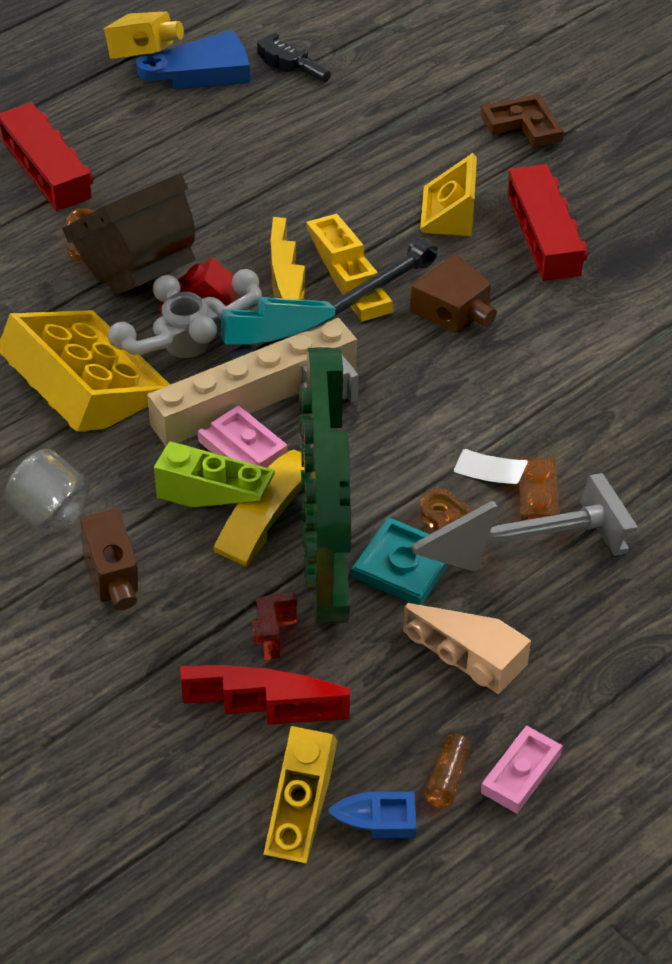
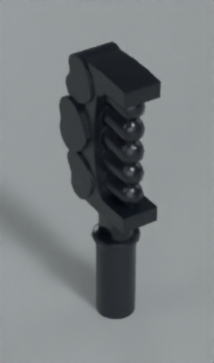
(287, 58)

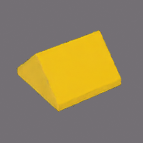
(450, 200)

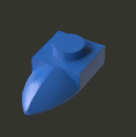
(381, 812)

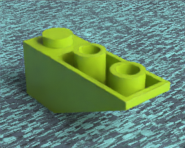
(207, 479)

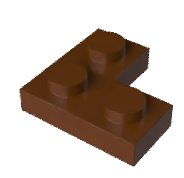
(524, 113)

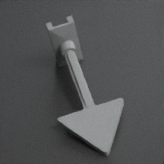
(465, 539)

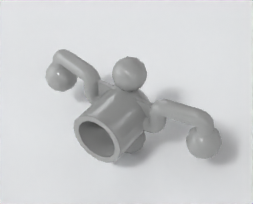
(186, 318)

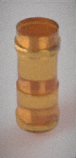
(447, 772)

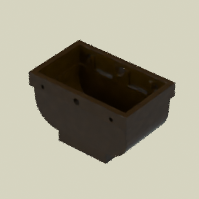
(137, 235)

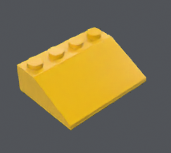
(78, 368)

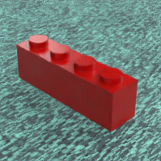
(45, 156)
(546, 222)

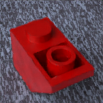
(208, 280)

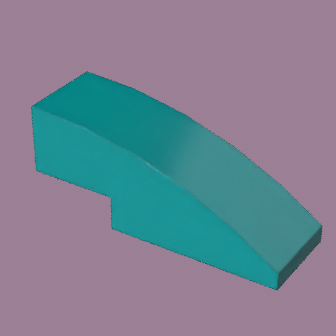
(273, 320)

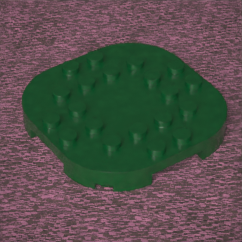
(326, 486)

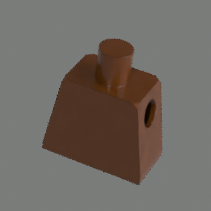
(453, 296)
(110, 558)

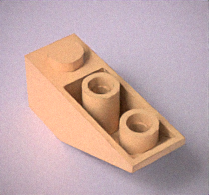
(473, 643)

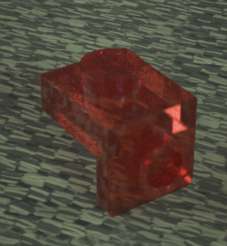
(271, 613)

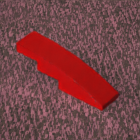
(279, 693)

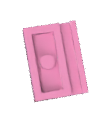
(242, 438)

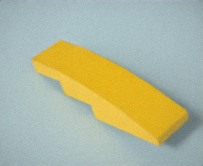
(347, 265)
(287, 277)

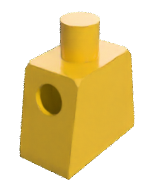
(142, 34)

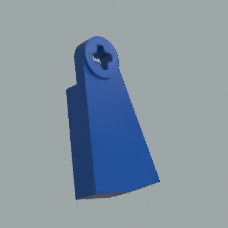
(200, 63)

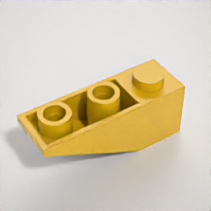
(300, 794)

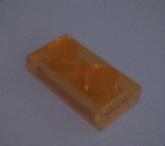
(538, 489)

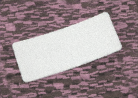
(489, 467)

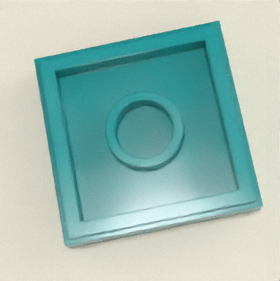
(394, 567)

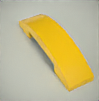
(249, 522)

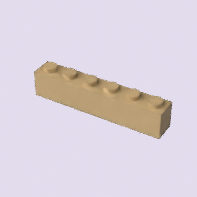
(247, 381)

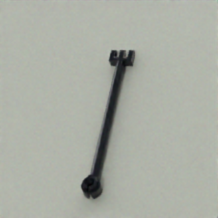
(420, 254)

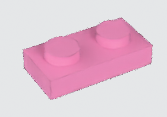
(521, 769)

